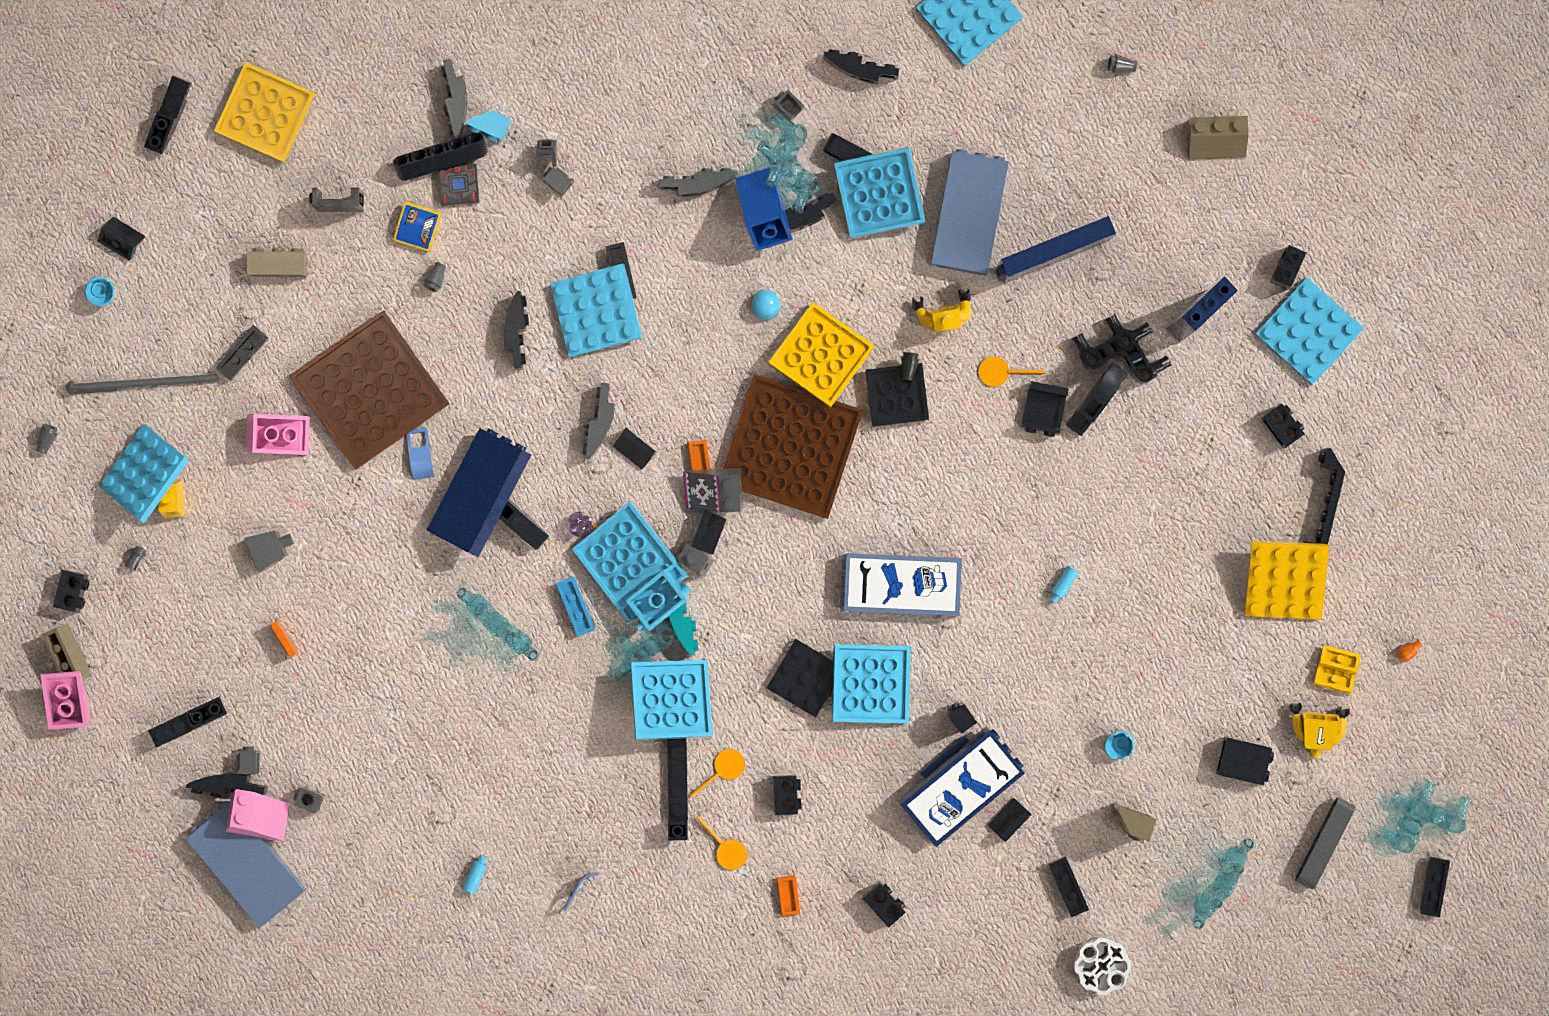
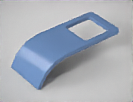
(420, 457)
(586, 876)

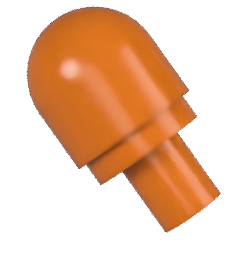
(1408, 651)

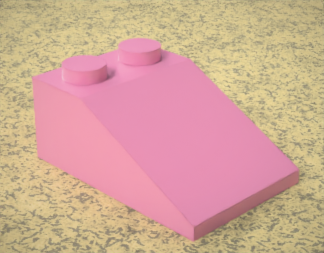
(277, 434)
(65, 700)
(257, 815)

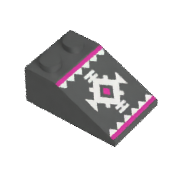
(714, 490)

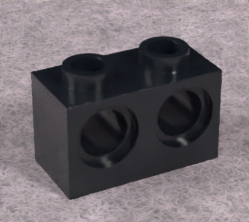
(1288, 267)
(1279, 428)
(65, 589)
(961, 717)
(781, 794)
(880, 907)

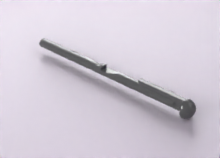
(109, 386)

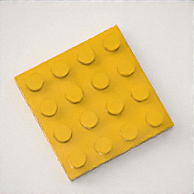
(264, 112)
(821, 354)
(1286, 580)

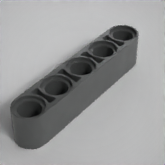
(1325, 843)

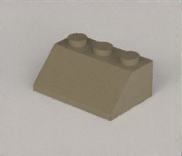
(1217, 137)
(1136, 824)

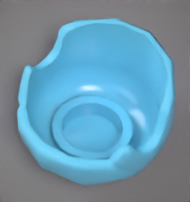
(99, 291)
(765, 305)
(1119, 745)

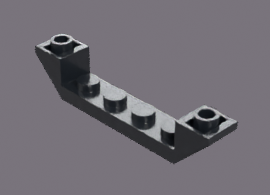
(1329, 461)
(677, 789)

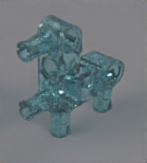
(784, 163)
(497, 624)
(647, 649)
(1413, 822)
(1223, 884)

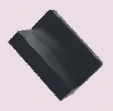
(120, 238)
(634, 448)
(708, 532)
(1009, 819)

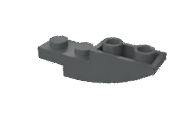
(457, 105)
(706, 181)
(598, 430)

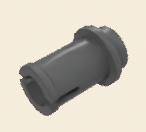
(135, 557)

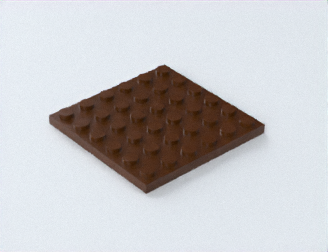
(369, 390)
(792, 446)

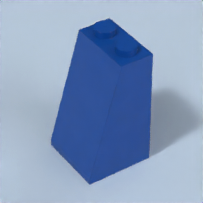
(763, 210)

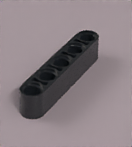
(843, 149)
(440, 156)

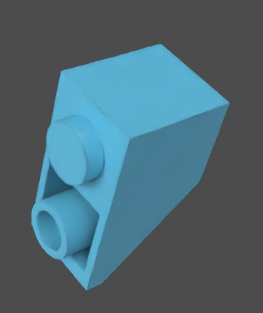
(490, 124)

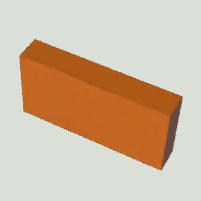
(699, 455)
(284, 639)
(788, 895)

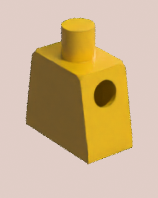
(172, 501)

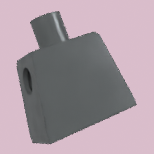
(268, 548)
(693, 559)

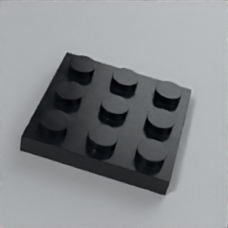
(896, 399)
(803, 678)

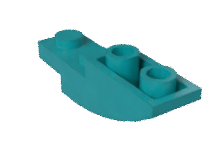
(684, 628)

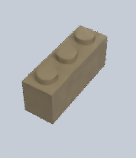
(277, 263)
(65, 651)

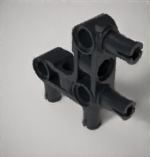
(1132, 353)

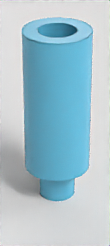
(1064, 584)
(475, 875)

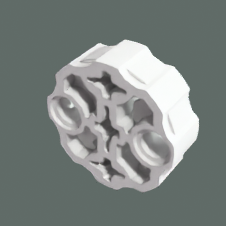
(1122, 968)

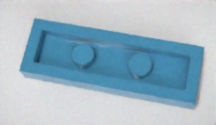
(575, 606)

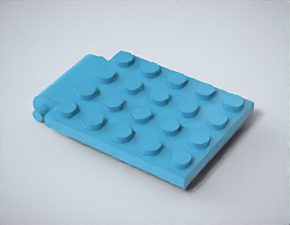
(634, 568)

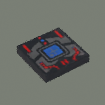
(459, 185)

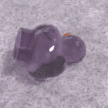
(581, 524)

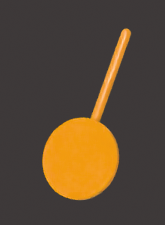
(995, 371)
(728, 765)
(730, 853)

